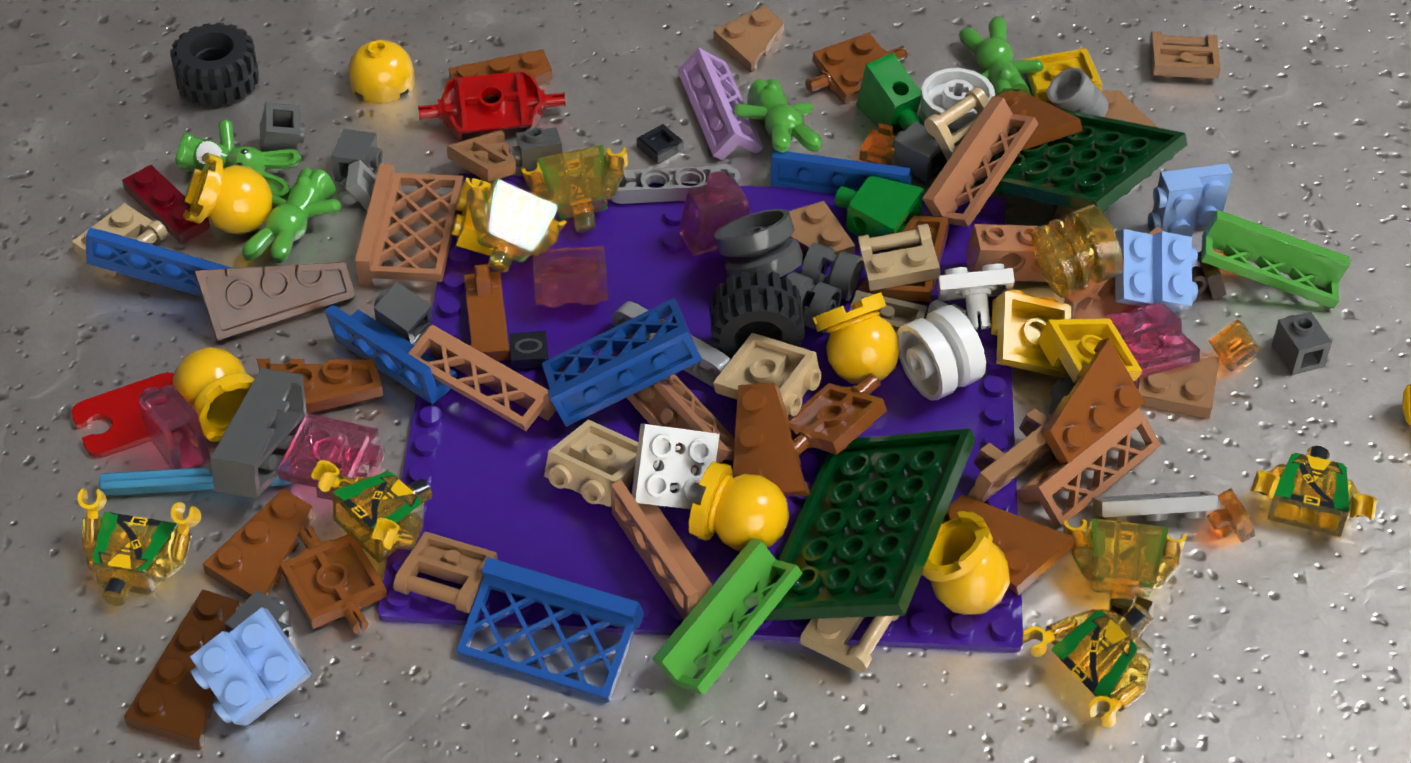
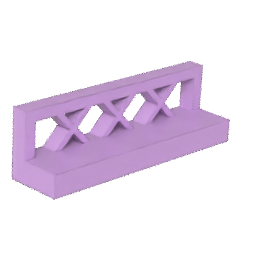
(713, 100)

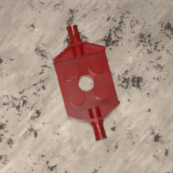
(466, 111)

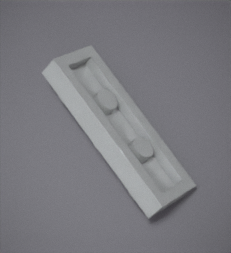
(1156, 506)

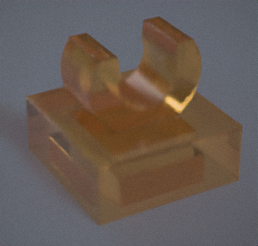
(879, 146)
(1235, 346)
(1231, 518)

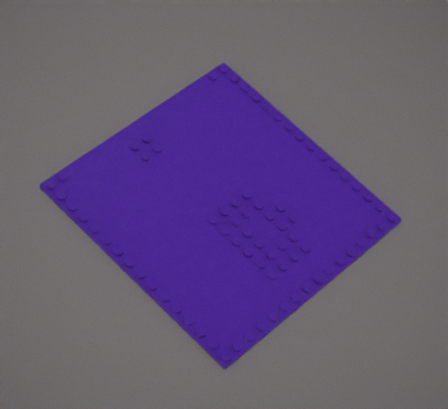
(492, 473)

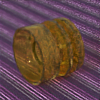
(1077, 250)

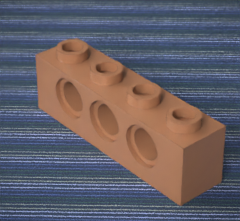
(1006, 246)

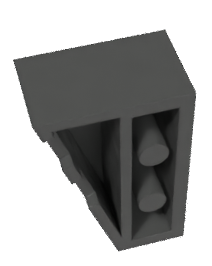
(259, 434)

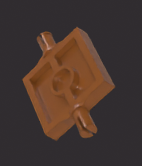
(845, 63)
(836, 416)
(332, 580)

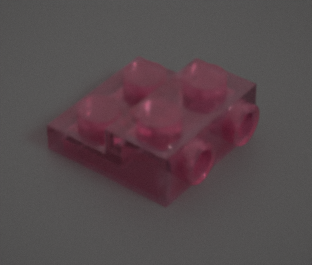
(570, 276)
(1155, 338)
(345, 444)

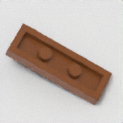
(487, 313)

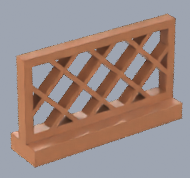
(379, 226)

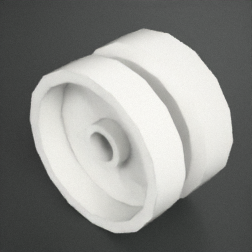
(949, 87)
(941, 352)

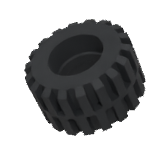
(214, 64)
(755, 305)

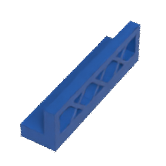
(829, 173)
(145, 261)
(388, 350)

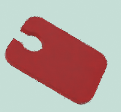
(122, 410)

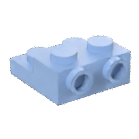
(1189, 198)
(1156, 270)
(249, 668)

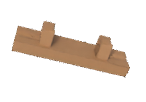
(1000, 467)

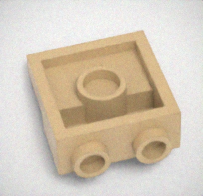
(775, 362)
(592, 461)

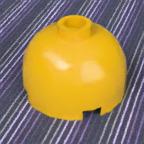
(381, 71)

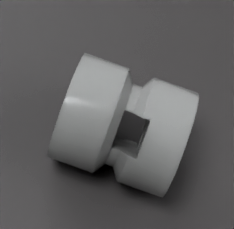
(1077, 93)

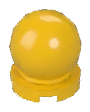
(231, 197)
(860, 340)
(214, 386)
(738, 508)
(966, 566)

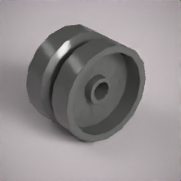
(759, 243)

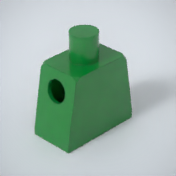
(889, 94)
(879, 206)

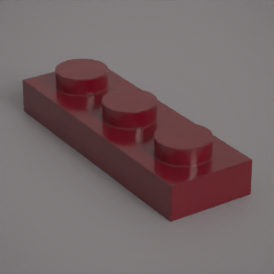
(163, 203)

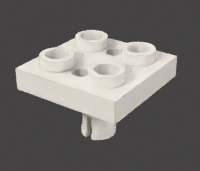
(976, 289)
(660, 465)

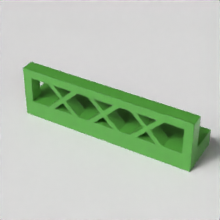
(1273, 254)
(721, 616)

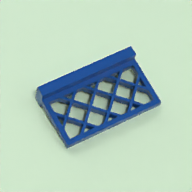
(614, 377)
(562, 595)

